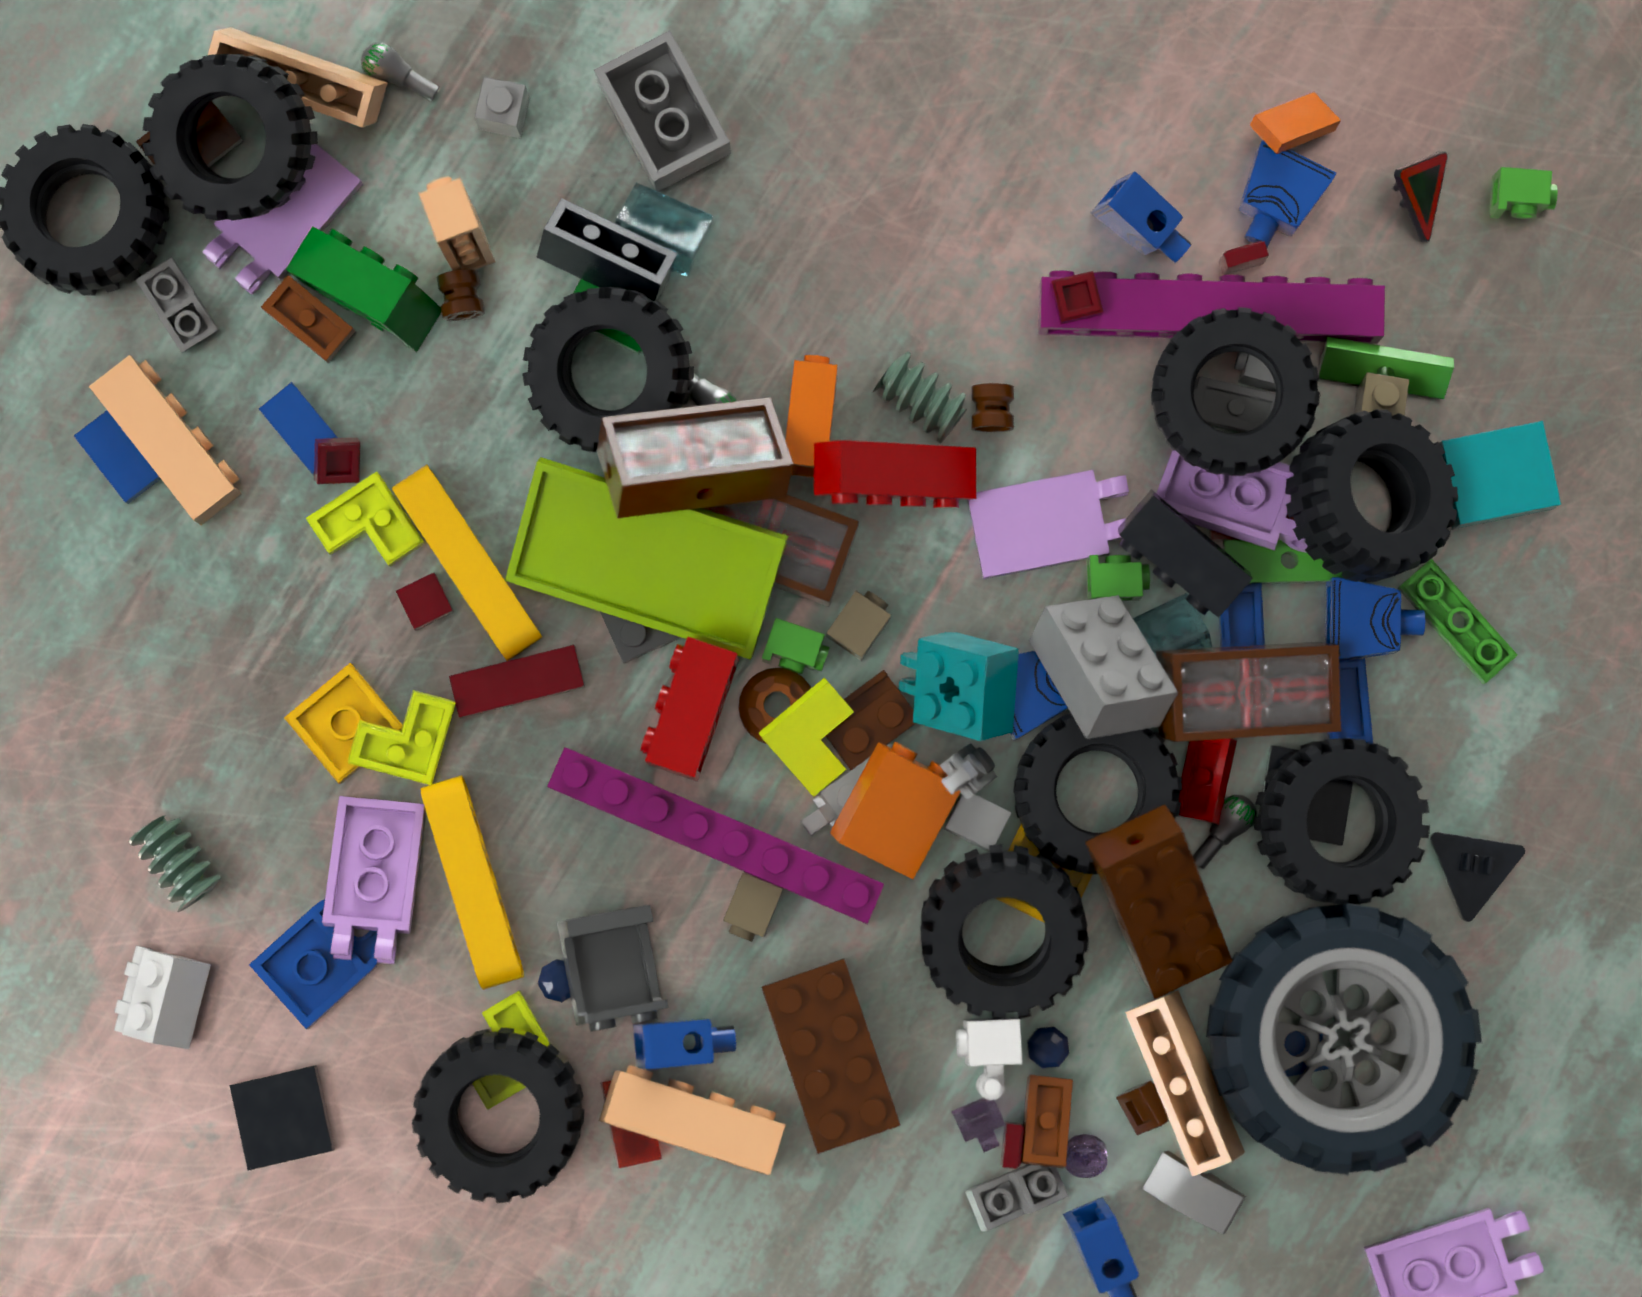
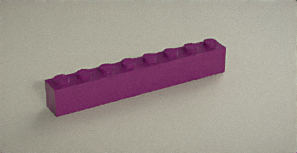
(1163, 307)
(715, 835)

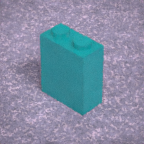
(1501, 474)

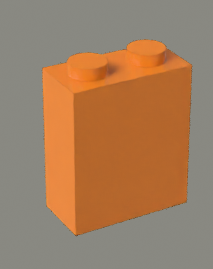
(810, 410)
(895, 809)

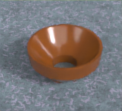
(759, 687)

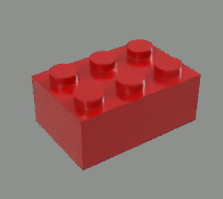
(690, 708)

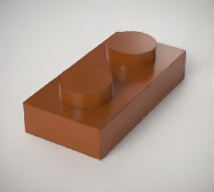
(308, 319)
(1046, 1121)

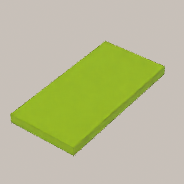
(665, 570)

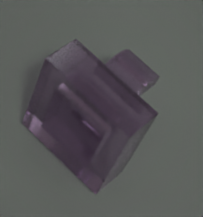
(979, 1121)

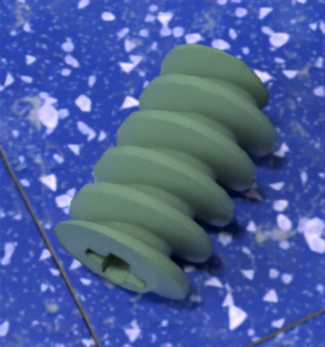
(922, 396)
(175, 861)

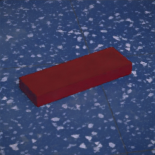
(516, 681)

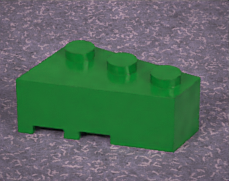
(365, 285)

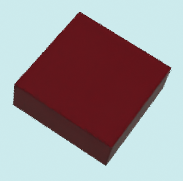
(1243, 257)
(1076, 297)
(337, 460)
(424, 601)
(1012, 1145)

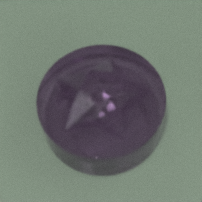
(1086, 1156)

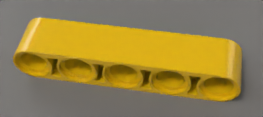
(466, 562)
(472, 882)

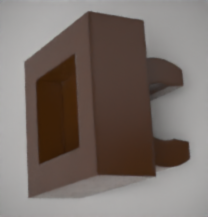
(1143, 1107)

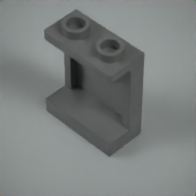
(611, 967)

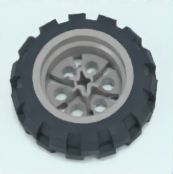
(1428, 1024)

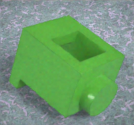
(1522, 192)
(1117, 577)
(795, 647)

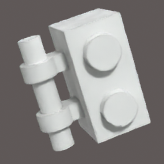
(161, 998)
(990, 1045)

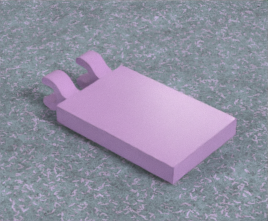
(278, 234)
(1237, 506)
(1044, 522)
(373, 873)
(1453, 1259)

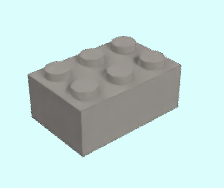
(663, 111)
(1102, 666)

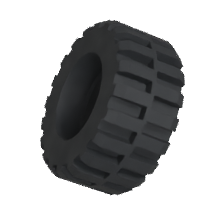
(176, 148)
(48, 167)
(574, 319)
(1235, 332)
(1416, 483)
(1038, 778)
(1396, 821)
(1011, 986)
(460, 1158)

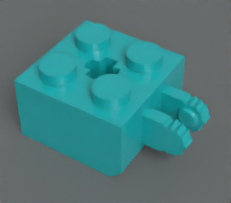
(962, 685)

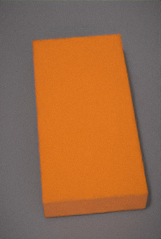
(1295, 122)

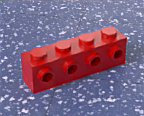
(894, 472)

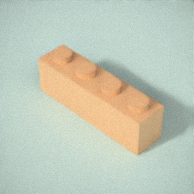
(326, 86)
(456, 224)
(165, 439)
(1185, 1083)
(691, 1121)

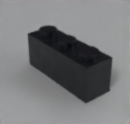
(604, 252)
(1183, 555)

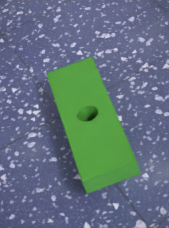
(1351, 360)
(1267, 567)
(1475, 643)

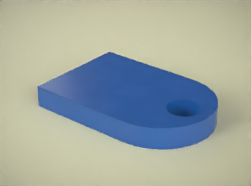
(305, 973)

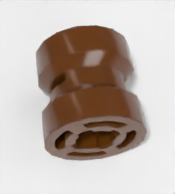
(460, 295)
(992, 407)

